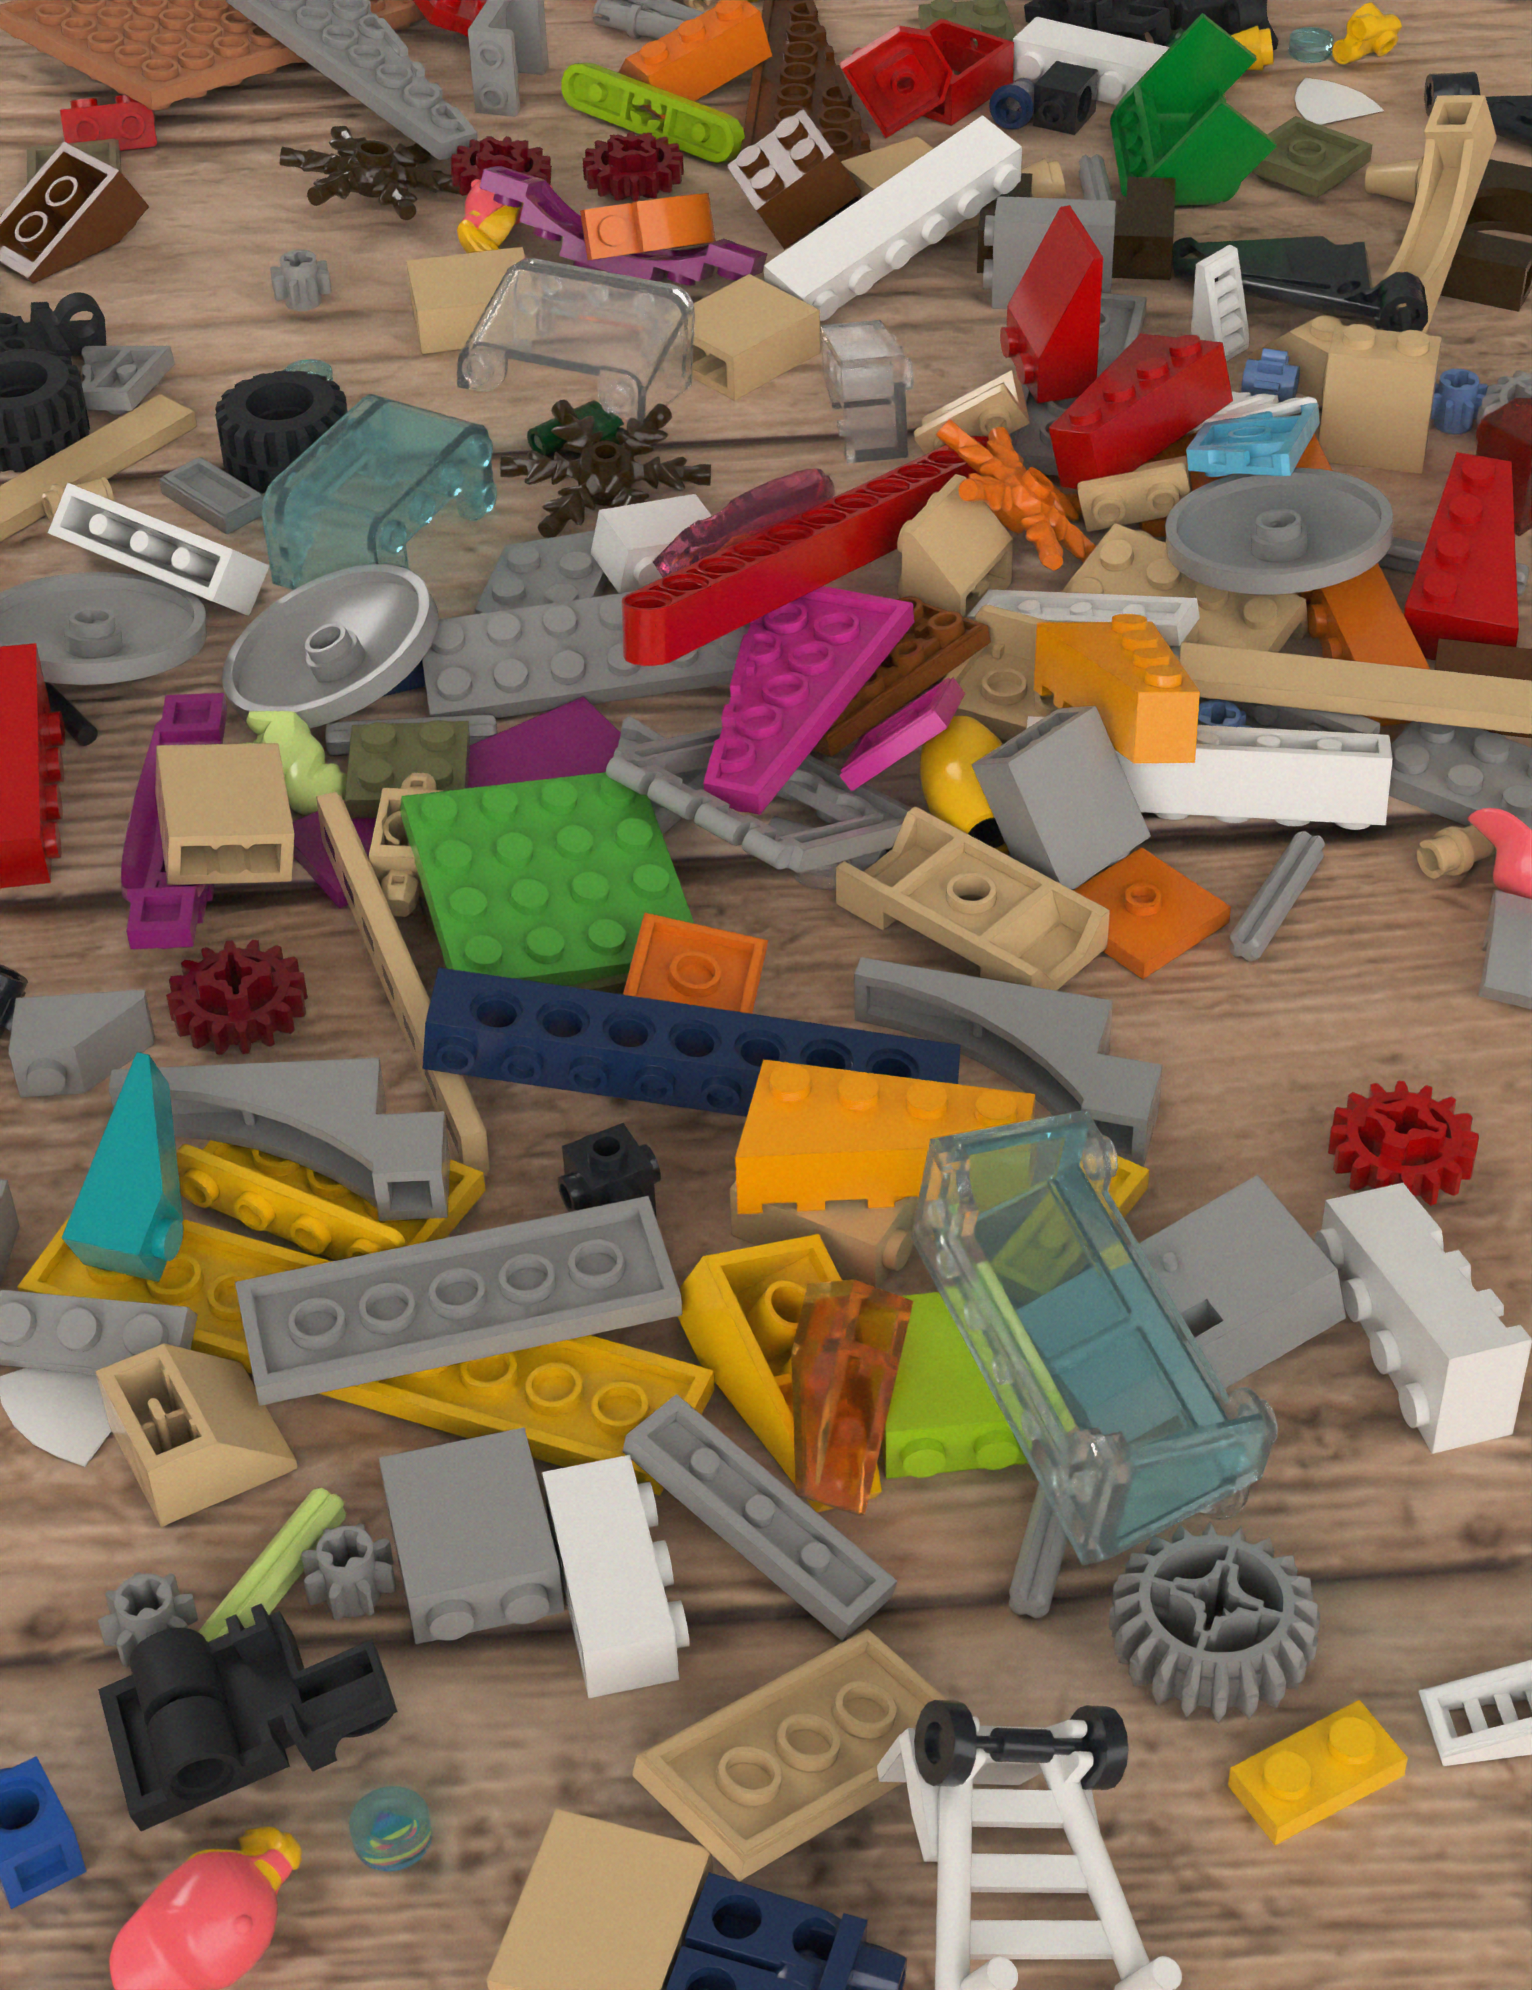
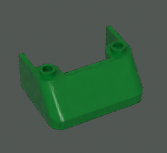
(1180, 120)

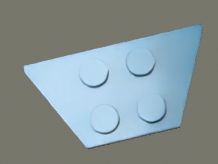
(1253, 444)

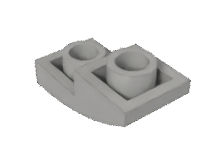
(1508, 951)

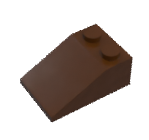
(67, 214)

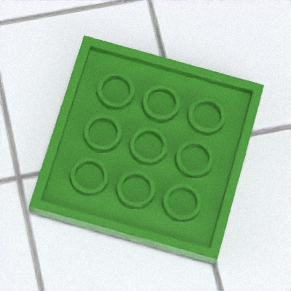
(542, 876)

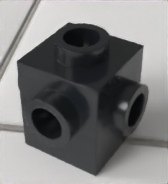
(607, 1170)

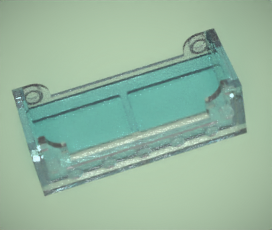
(1081, 1334)

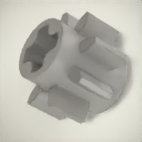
(300, 280)
(348, 1571)
(143, 1608)

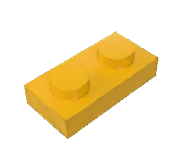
(1317, 1772)

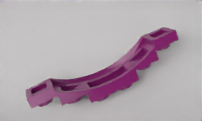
(555, 219)
(159, 912)

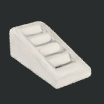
(1220, 305)
(1487, 1688)

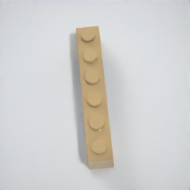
(1454, 163)

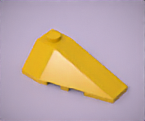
(743, 1324)

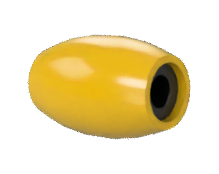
(951, 783)

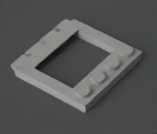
(860, 819)

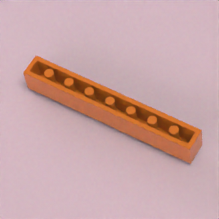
(1360, 615)

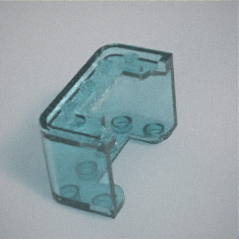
(373, 488)

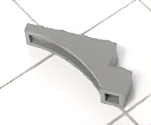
(1028, 1034)
(322, 1118)

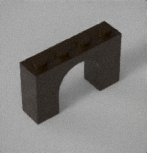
(1141, 229)
(1488, 266)

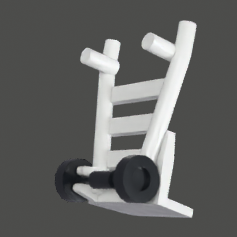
(1076, 1756)

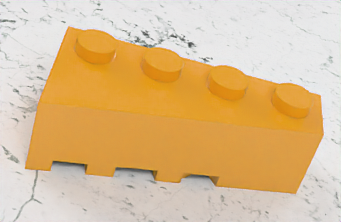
(1131, 680)
(853, 1133)

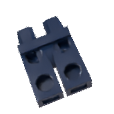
(773, 1942)

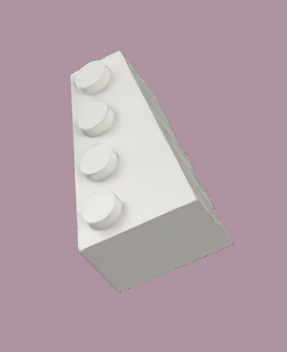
(1424, 1319)

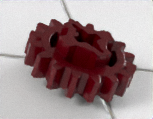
(489, 152)
(633, 166)
(237, 997)

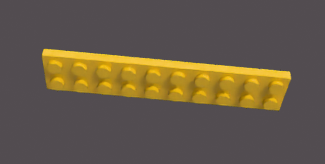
(567, 1394)

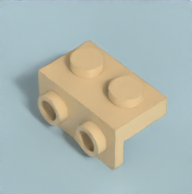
(978, 412)
(1136, 495)

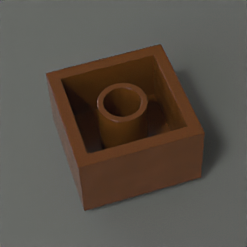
(793, 178)

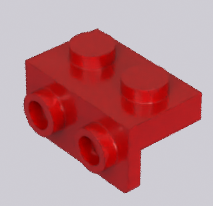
(126, 121)

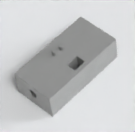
(1246, 1279)

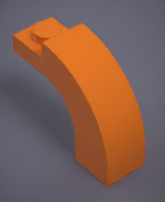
(648, 226)

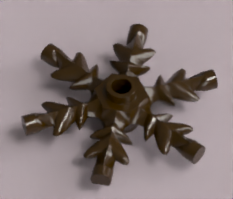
(370, 170)
(604, 468)

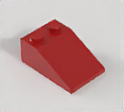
(1057, 313)

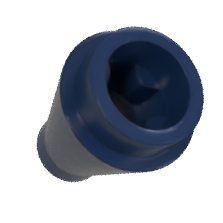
(1013, 104)

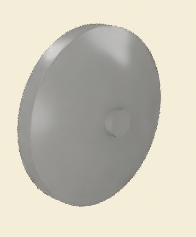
(1279, 531)
(103, 625)
(332, 644)

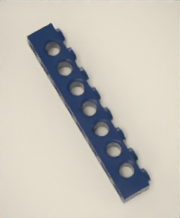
(644, 1044)

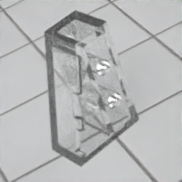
(868, 381)

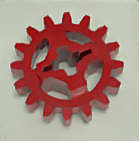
(1403, 1141)

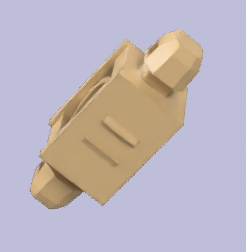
(390, 849)

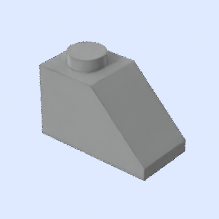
(76, 1039)

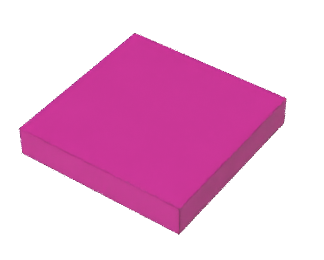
(902, 733)

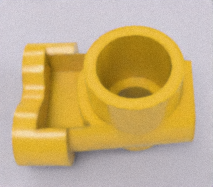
(1367, 33)

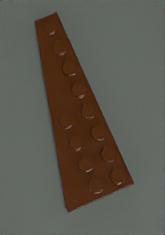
(799, 78)

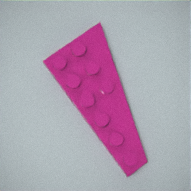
(792, 685)

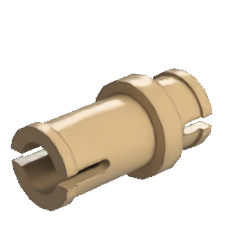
(1453, 851)

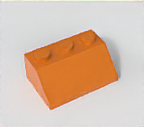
(702, 52)

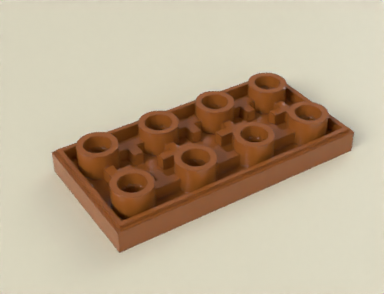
(925, 654)

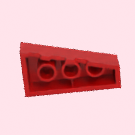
(1140, 406)
(1469, 561)
(28, 770)

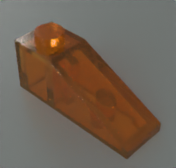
(843, 1388)

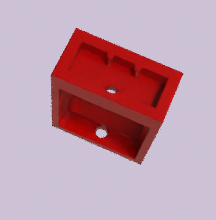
(981, 68)

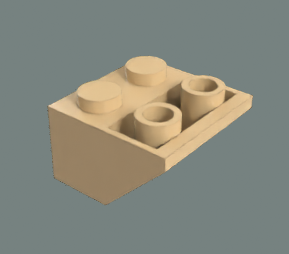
(954, 552)
(191, 1429)

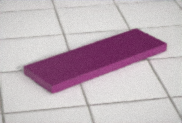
(549, 746)

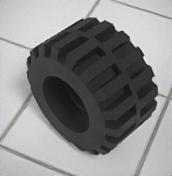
(39, 407)
(273, 421)

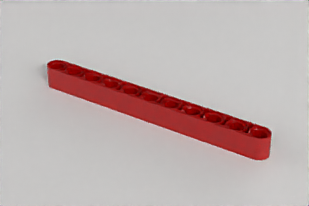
(780, 562)

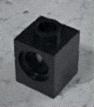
(1065, 97)

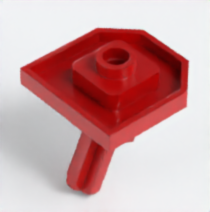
(899, 77)

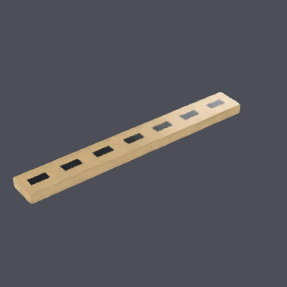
(399, 977)

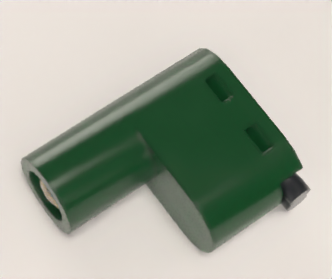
(545, 442)

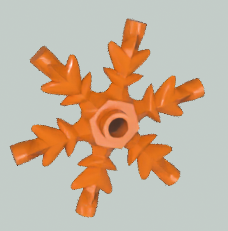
(1019, 496)

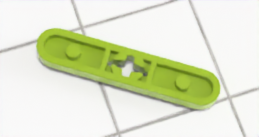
(688, 123)

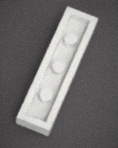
(1171, 615)

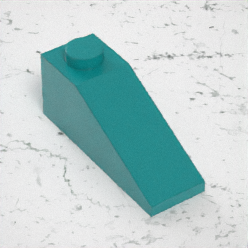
(131, 1196)

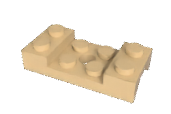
(1019, 932)

